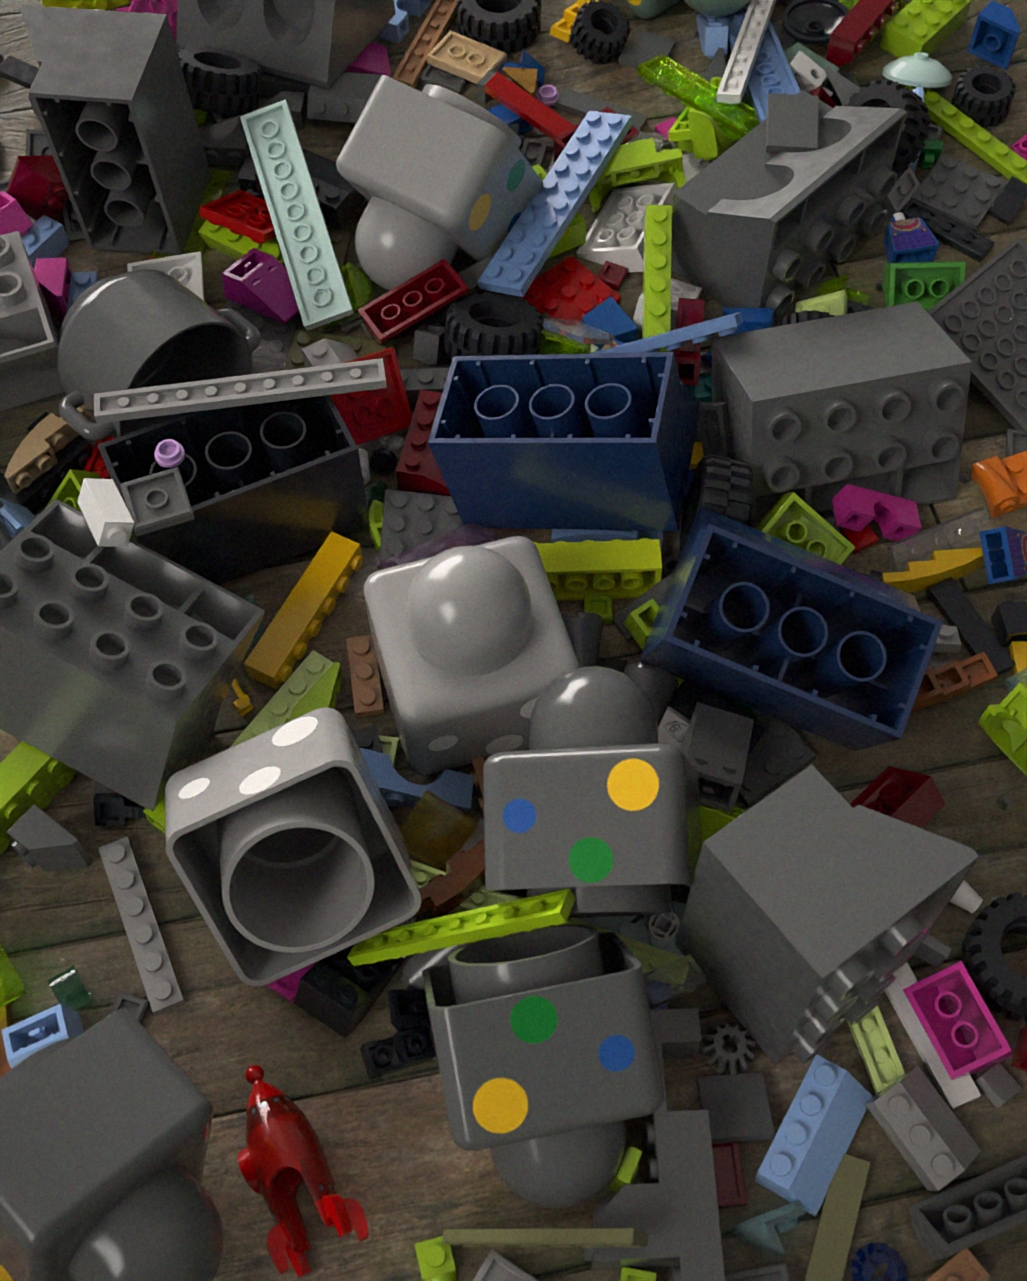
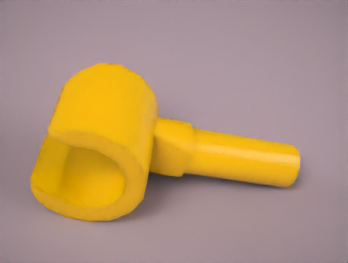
(242, 704)

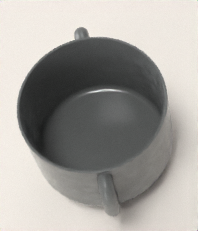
(144, 334)

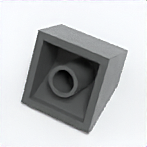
(46, 843)

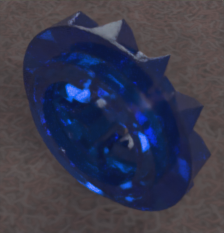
(879, 1254)

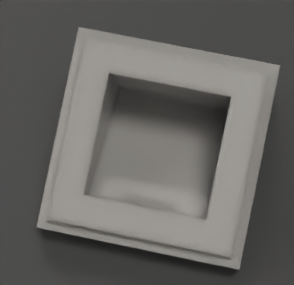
(998, 1085)

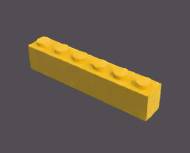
(304, 611)

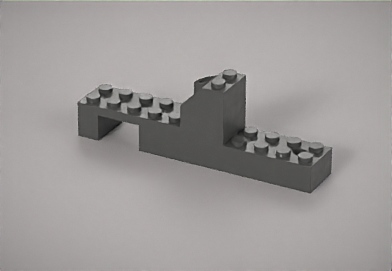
(681, 1193)

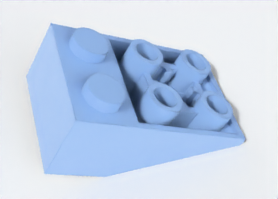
(40, 1031)

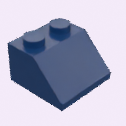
(995, 35)

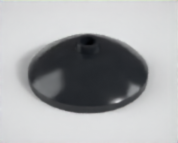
(812, 20)

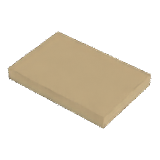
(465, 57)

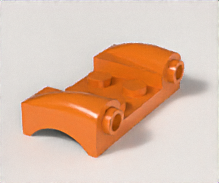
(1002, 482)

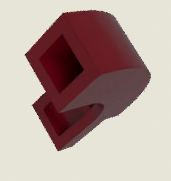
(688, 356)

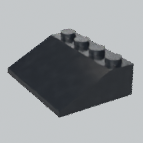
(335, 194)

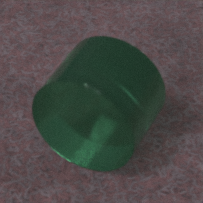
(70, 988)

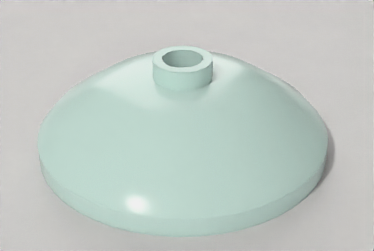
(918, 71)

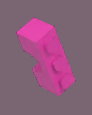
(858, 506)

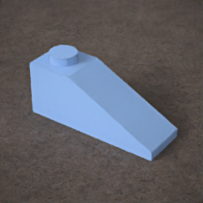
(712, 34)

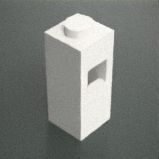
(105, 512)

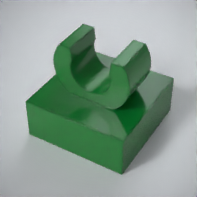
(930, 153)

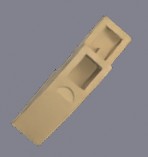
(38, 451)

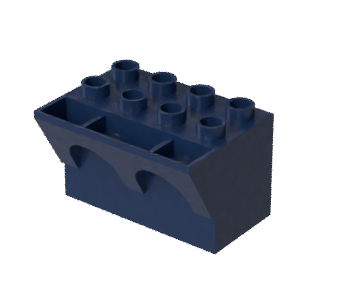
(566, 440)
(791, 634)

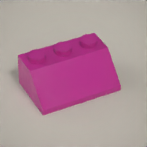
(958, 1022)

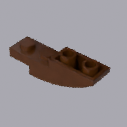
(463, 877)

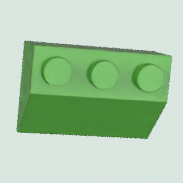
(921, 281)

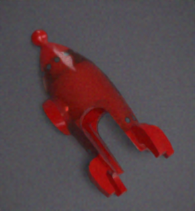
(276, 1160)

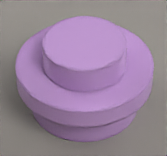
(547, 95)
(169, 453)

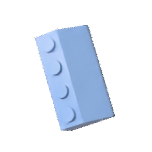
(814, 1135)

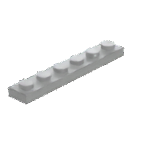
(141, 926)

